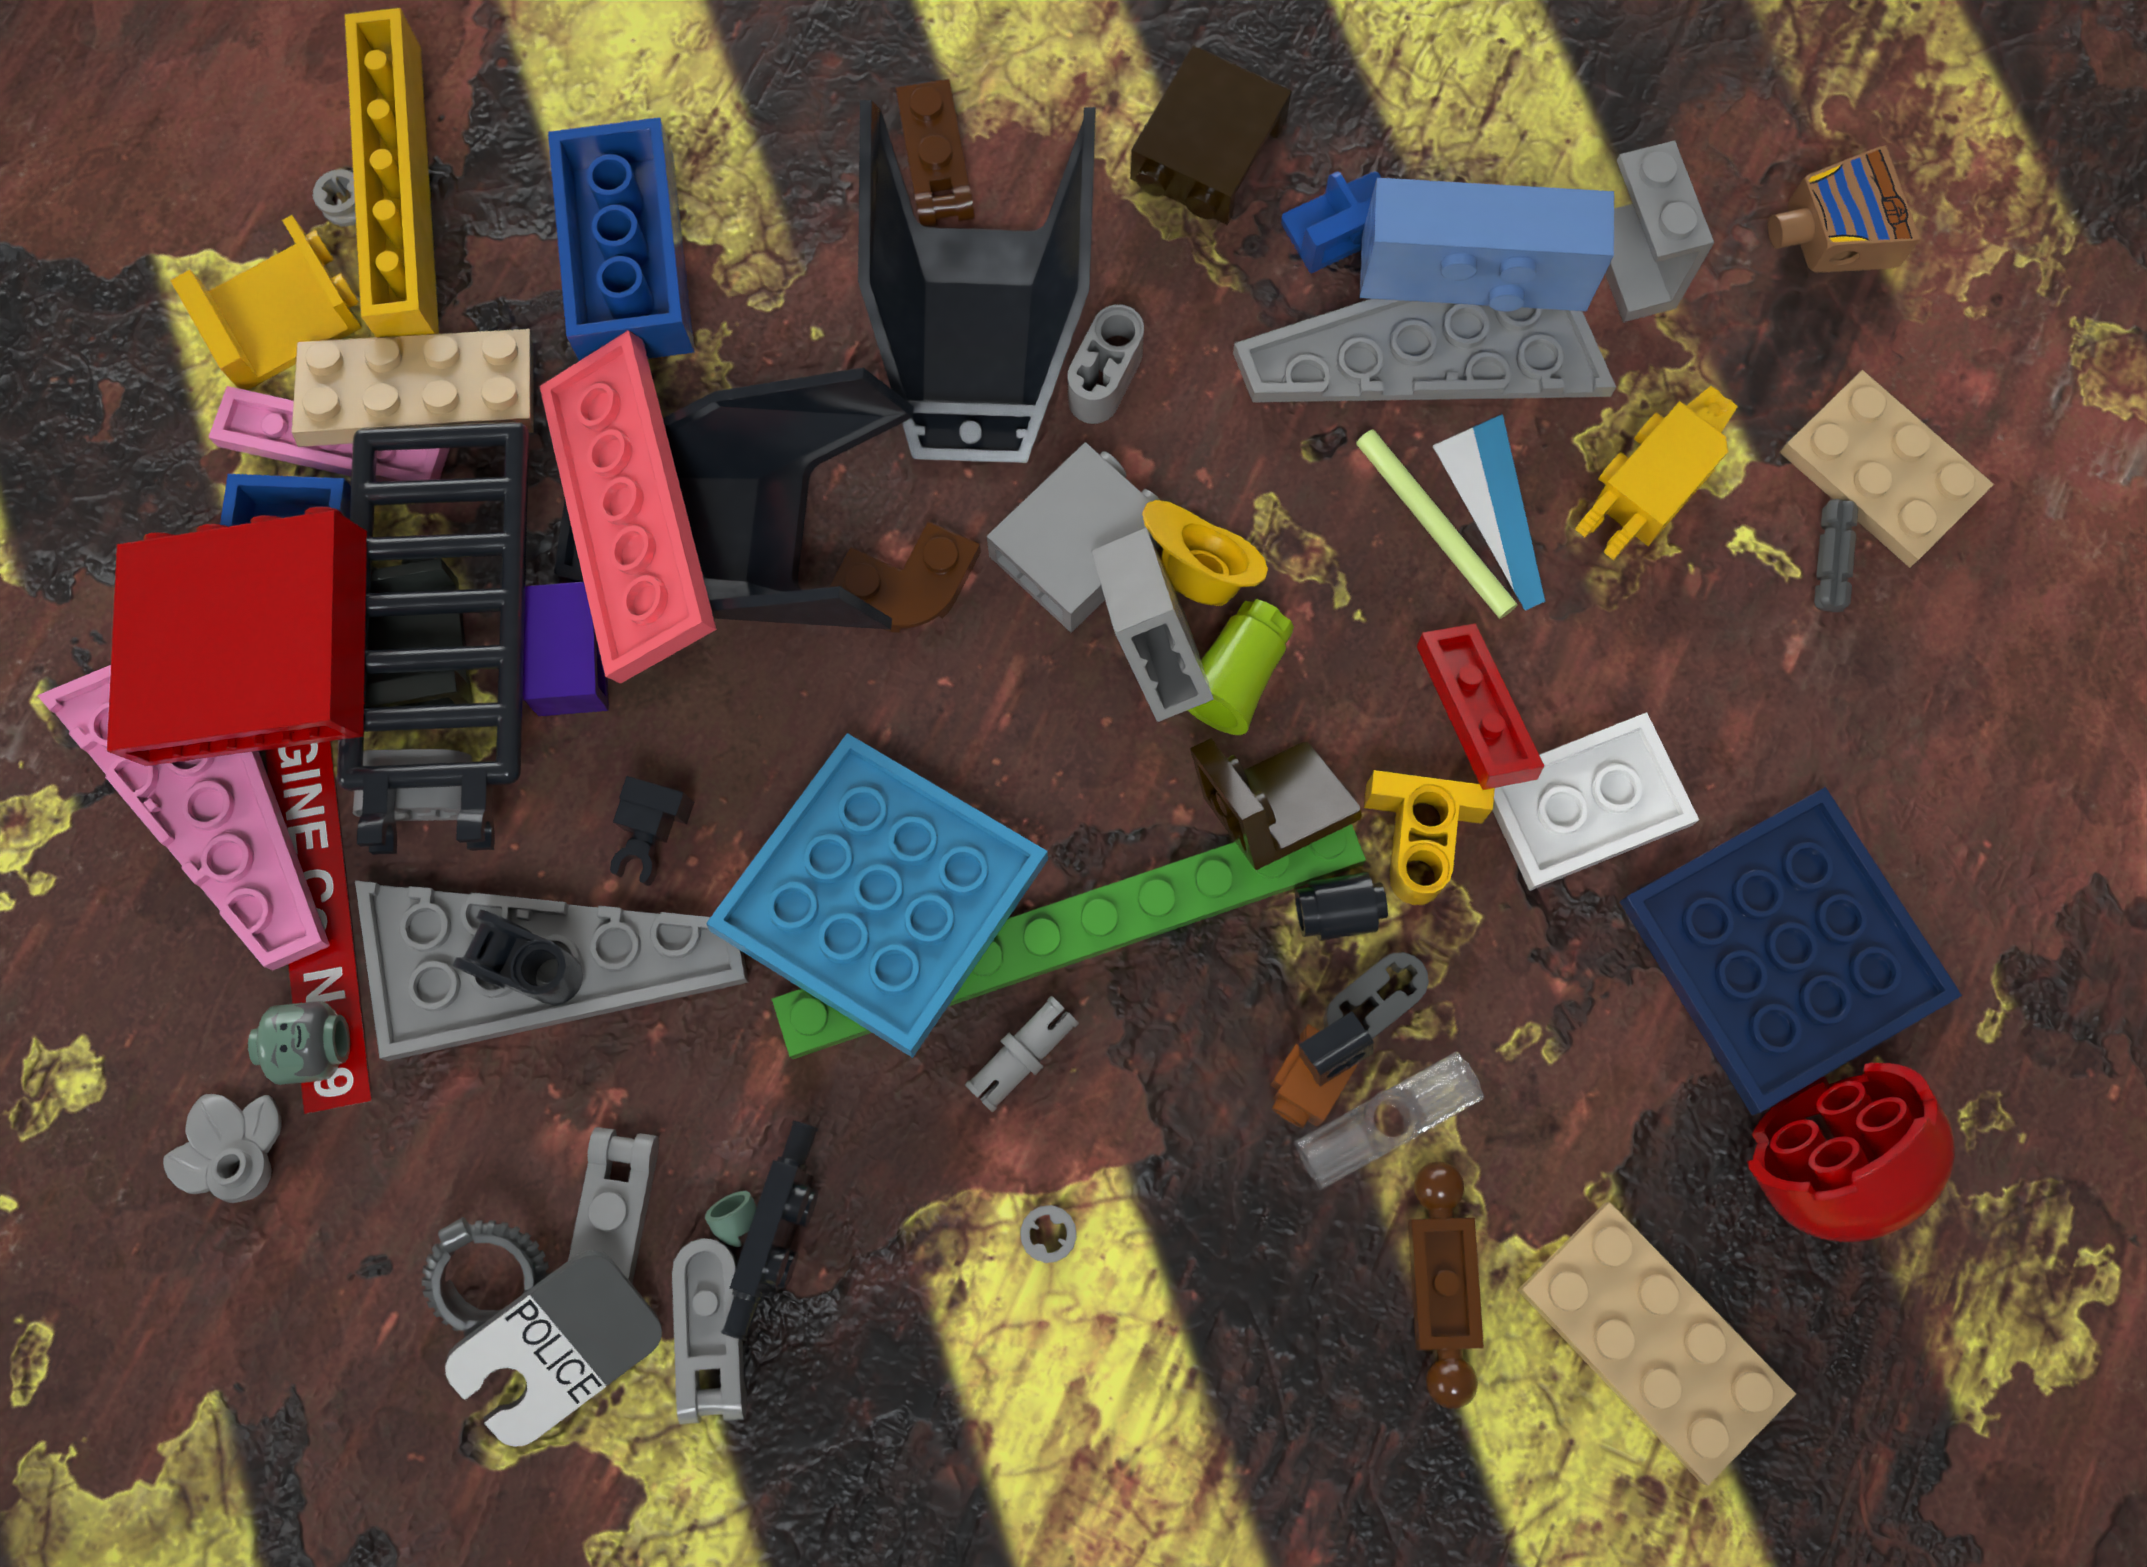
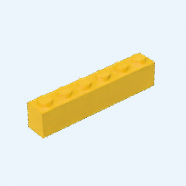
(390, 175)

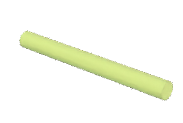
(1436, 524)

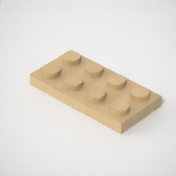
(411, 383)
(1657, 1343)

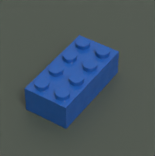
(620, 237)

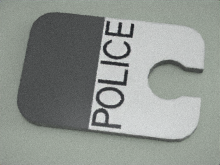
(565, 1339)

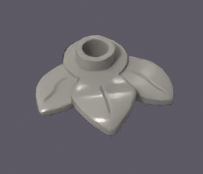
(221, 1140)

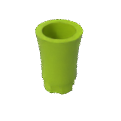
(1242, 664)

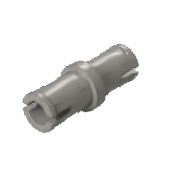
(1022, 1054)

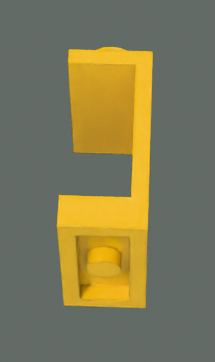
(268, 309)

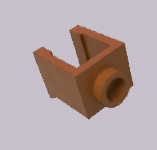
(1299, 1095)

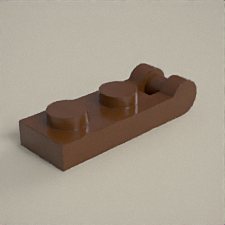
(934, 151)

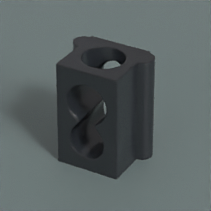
(1336, 1048)

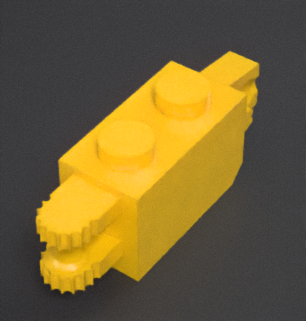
(1662, 472)

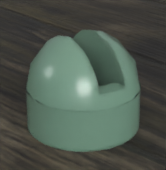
(731, 1217)

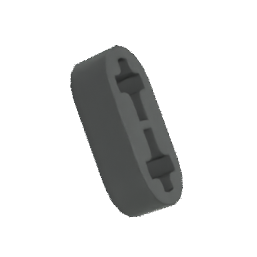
(1370, 983)

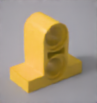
(1419, 842)

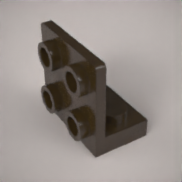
(1276, 802)

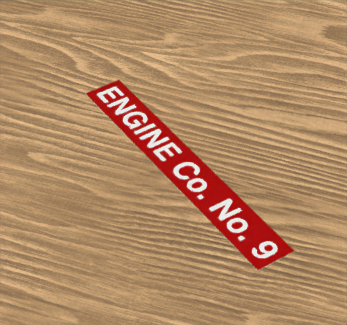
(308, 802)

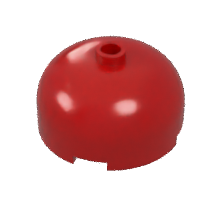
(1878, 1170)

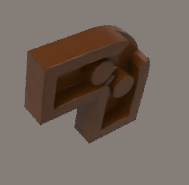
(924, 586)

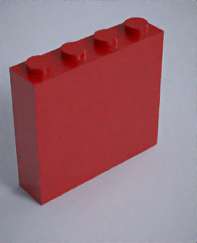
(238, 638)

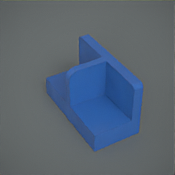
(1331, 223)

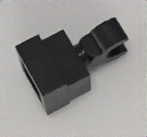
(648, 814)

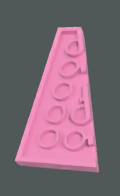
(215, 821)

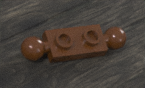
(1445, 1285)

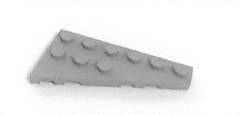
(1425, 354)
(432, 1006)

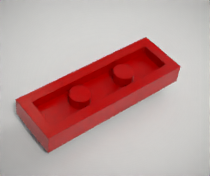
(1479, 706)

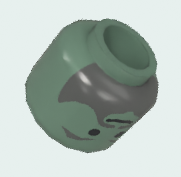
(299, 1043)

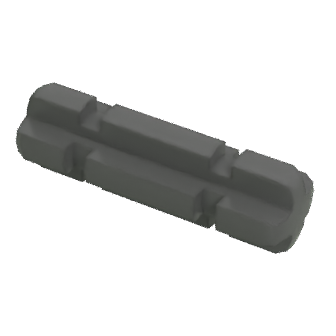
(1836, 555)

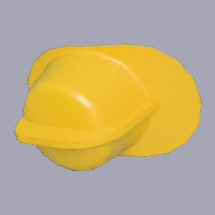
(1200, 557)

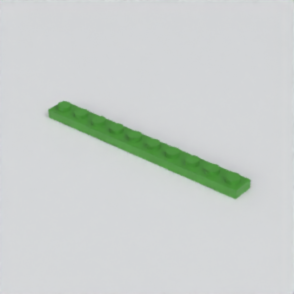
(1099, 924)

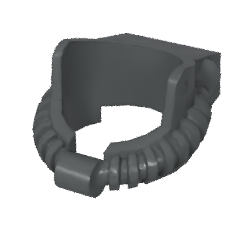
(444, 1295)

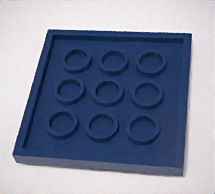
(1789, 950)

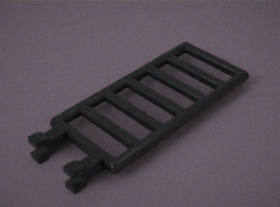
(379, 783)

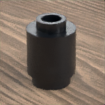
(1340, 906)

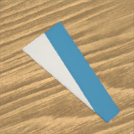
(1488, 484)

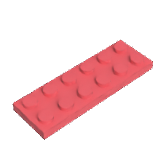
(626, 509)

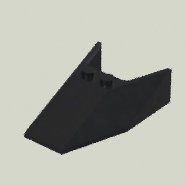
(972, 315)
(745, 490)

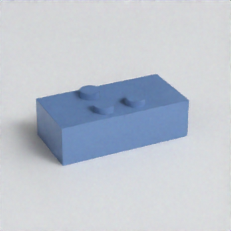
(1486, 244)

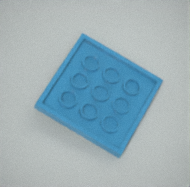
(878, 893)

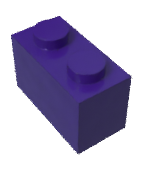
(561, 652)

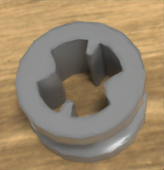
(327, 187)
(1057, 1216)

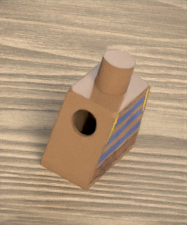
(1849, 216)

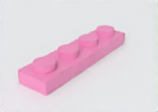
(263, 428)

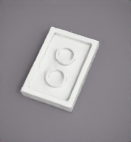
(1593, 802)

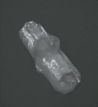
(1422, 1100)

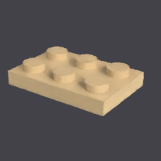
(1890, 465)

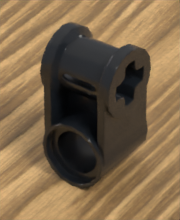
(511, 957)

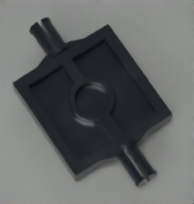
(766, 1255)

